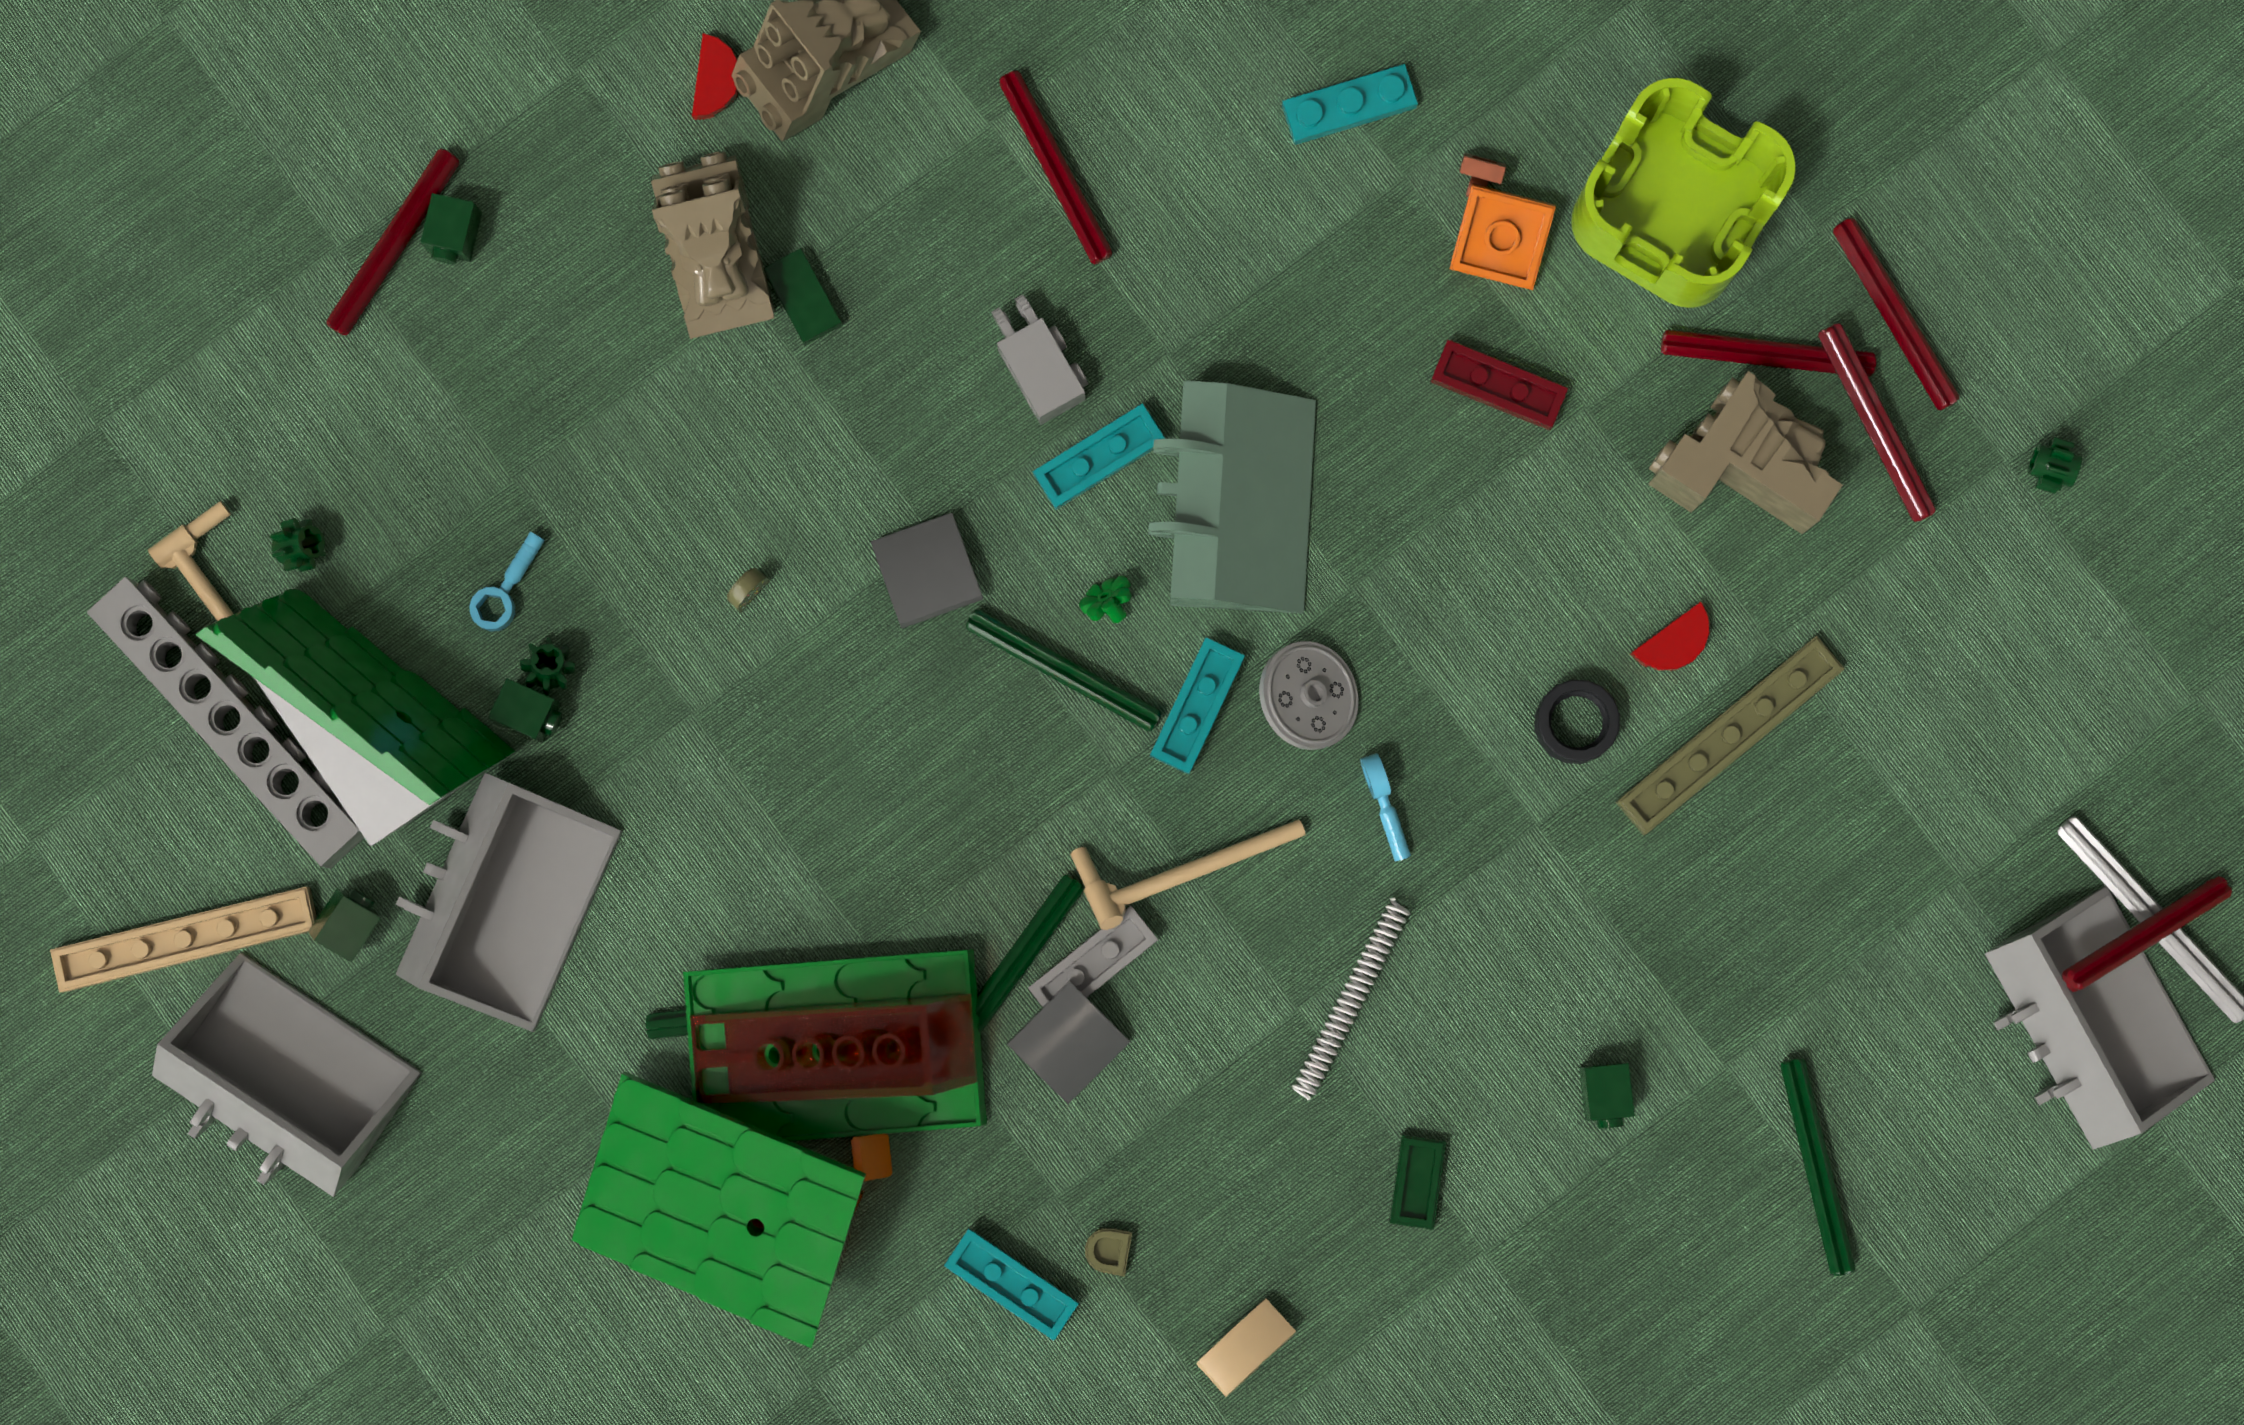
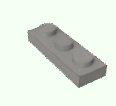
(1097, 958)

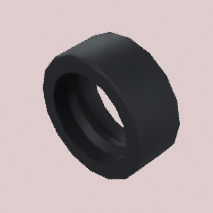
(1600, 698)

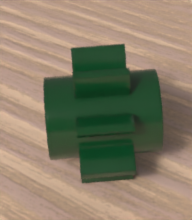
(2054, 465)
(298, 544)
(546, 677)

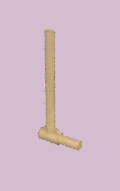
(180, 546)
(1109, 903)

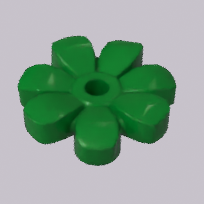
(1107, 599)

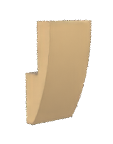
(1246, 1347)

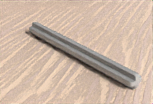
(2143, 906)

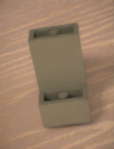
(816, 52)
(711, 244)
(1753, 450)

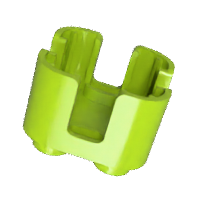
(1681, 195)

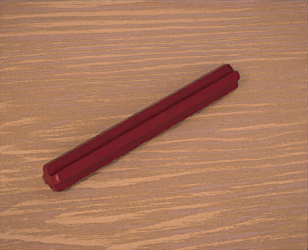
(1055, 167)
(392, 242)
(1896, 314)
(1754, 351)
(1876, 422)
(2146, 934)

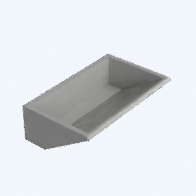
(506, 902)
(2111, 1046)
(283, 1075)

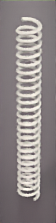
(1350, 1001)

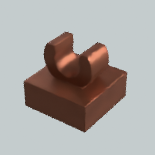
(1481, 170)

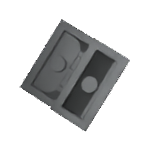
(926, 570)
(1068, 1042)

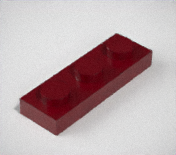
(1499, 385)

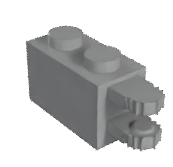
(1039, 365)

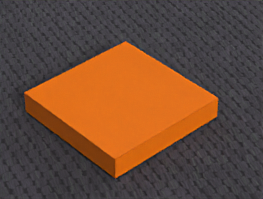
(1502, 236)

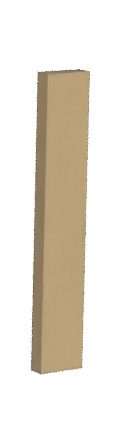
(183, 939)

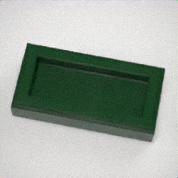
(802, 296)
(1417, 1182)

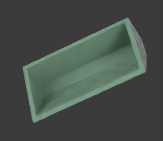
(1240, 498)

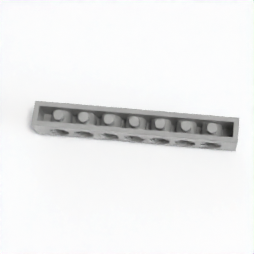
(118, 617)

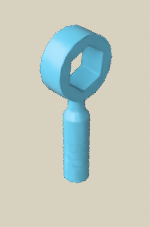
(512, 576)
(1380, 789)

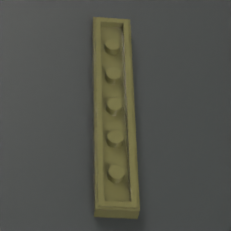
(1730, 735)

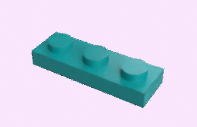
(1349, 104)
(1098, 456)
(1197, 706)
(1011, 1284)

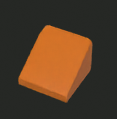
(872, 1155)

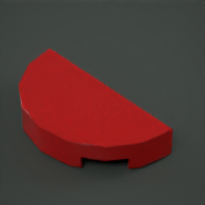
(714, 81)
(1677, 643)

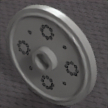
(1308, 695)

